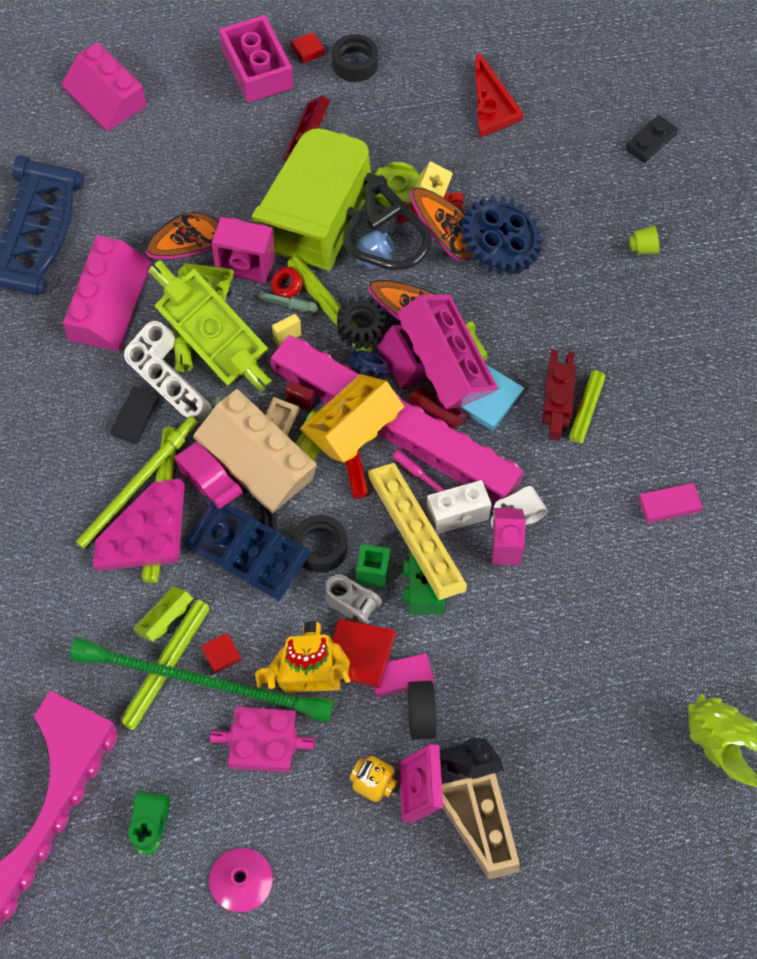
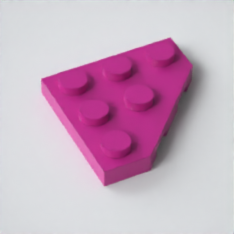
(145, 531)

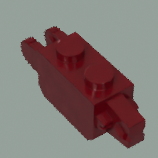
(558, 394)

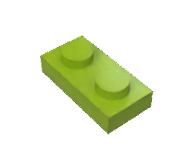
(168, 608)

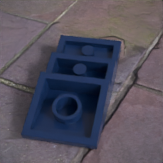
(247, 549)

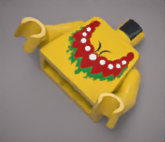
(307, 663)

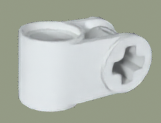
(528, 500)

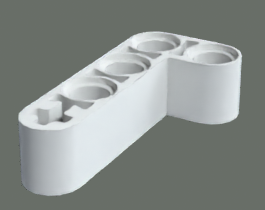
(153, 361)

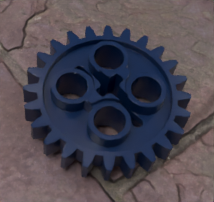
(501, 235)

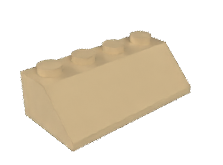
(255, 451)

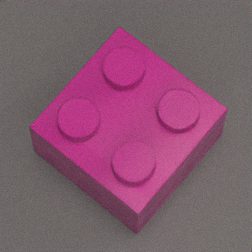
(244, 249)

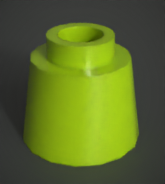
(645, 241)

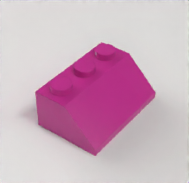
(103, 87)

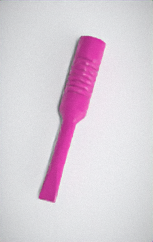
(414, 469)

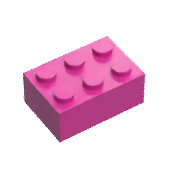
(256, 58)

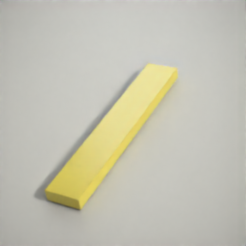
(417, 531)

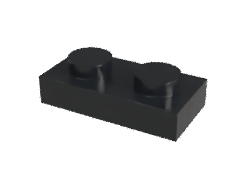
(651, 138)

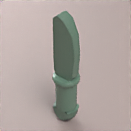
(292, 303)

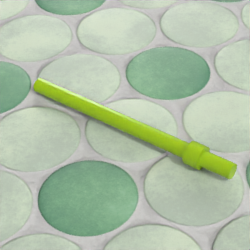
(173, 441)

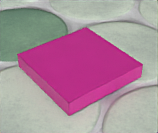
(420, 784)

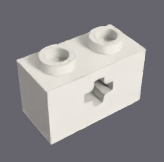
(458, 507)

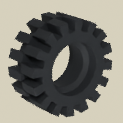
(358, 309)

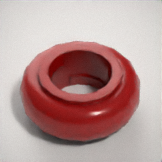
(280, 276)

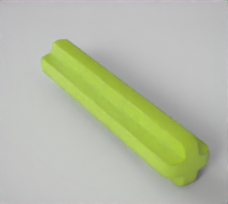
(587, 407)

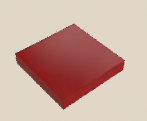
(367, 650)

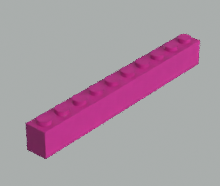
(411, 430)

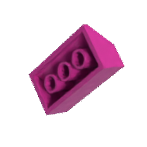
(106, 294)
(446, 350)

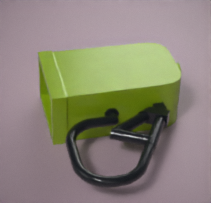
(320, 201)

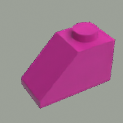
(508, 536)

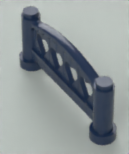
(36, 179)

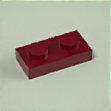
(431, 405)

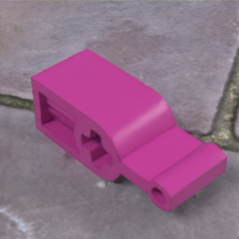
(207, 475)

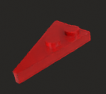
(494, 103)

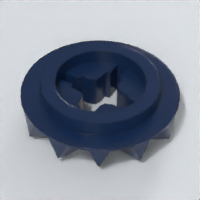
(369, 364)

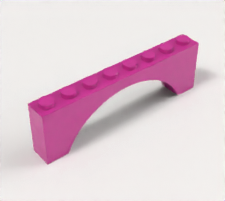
(75, 747)

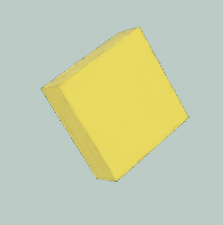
(282, 329)

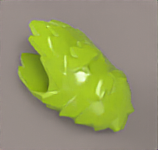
(721, 733)

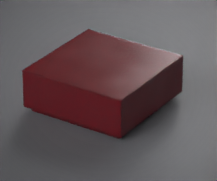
(300, 396)

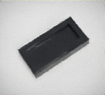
(134, 415)

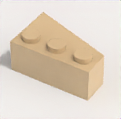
(482, 822)

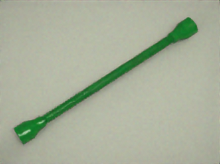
(87, 651)

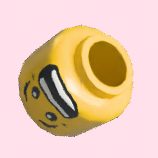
(373, 778)

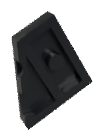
(472, 759)

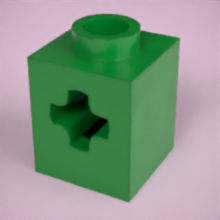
(373, 566)

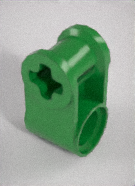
(148, 816)

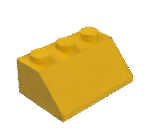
(353, 417)

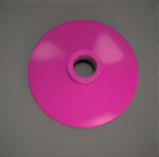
(244, 895)

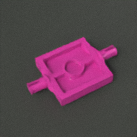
(262, 739)

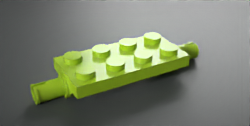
(210, 326)

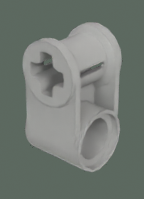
(355, 603)

